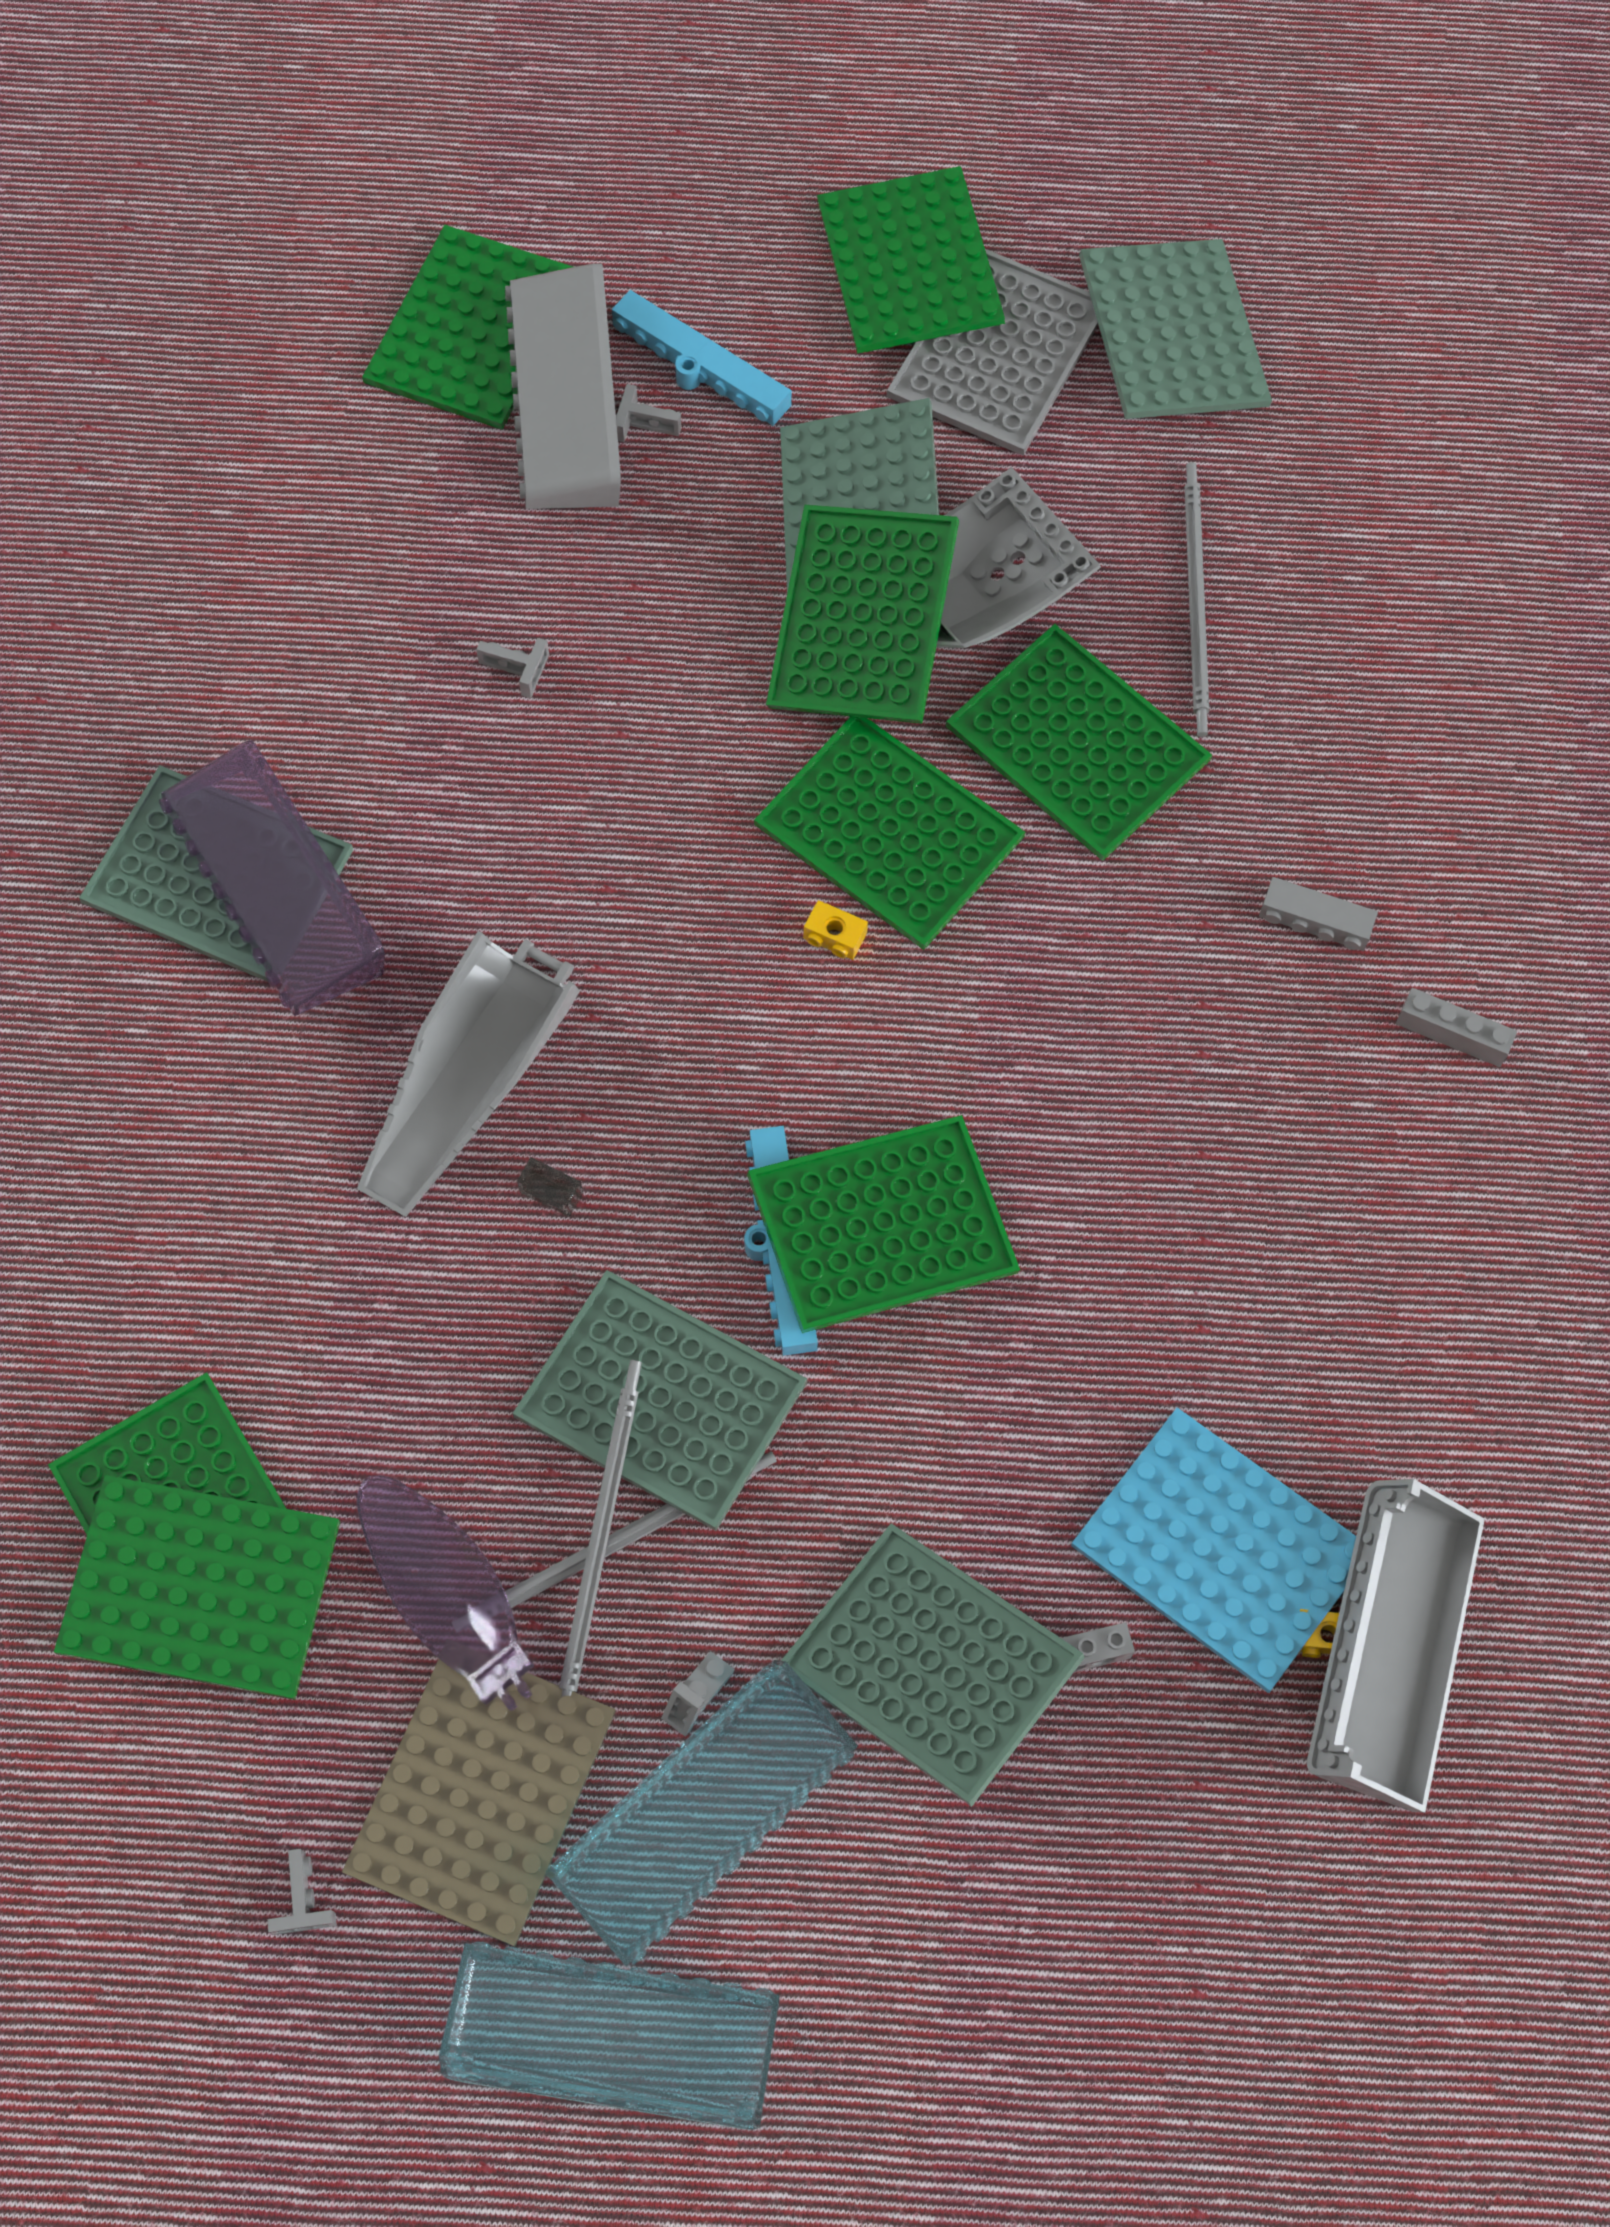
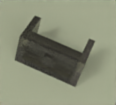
(550, 1187)

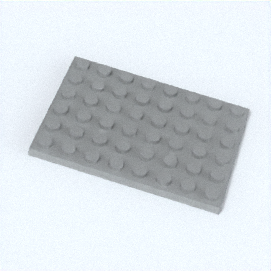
(1008, 374)

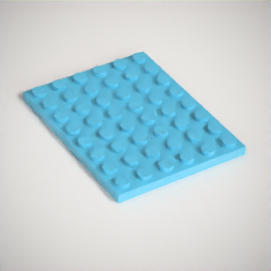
(1220, 1549)

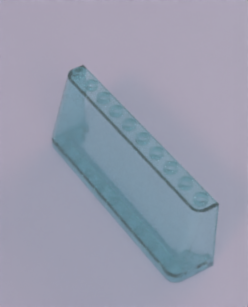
(701, 1811)
(610, 2036)

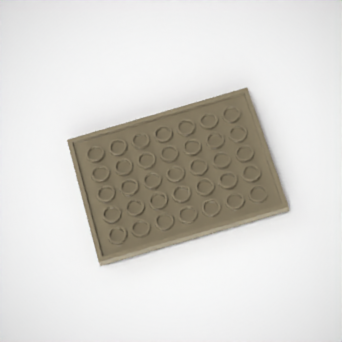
(479, 1800)

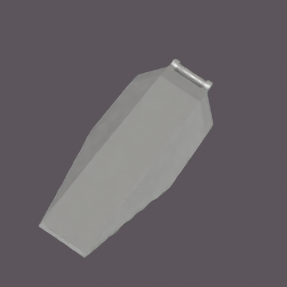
(464, 1064)

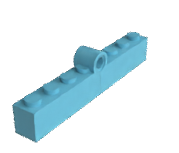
(701, 359)
(767, 1148)

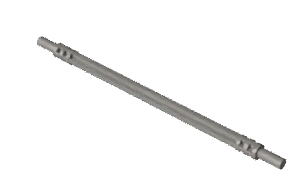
(1196, 600)
(600, 1532)
(616, 1541)

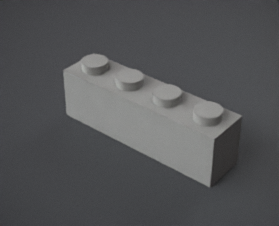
(1318, 914)
(1456, 1027)

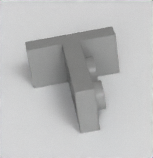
(644, 416)
(516, 662)
(696, 1692)
(302, 1900)

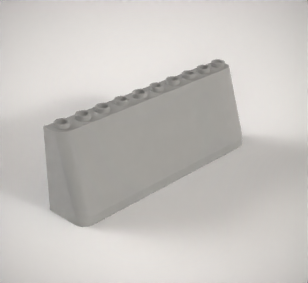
(563, 389)
(1396, 1643)

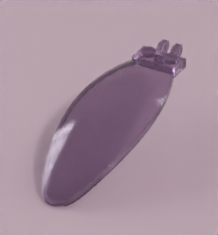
(443, 1588)

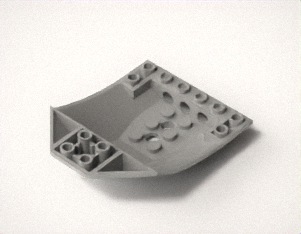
(994, 530)

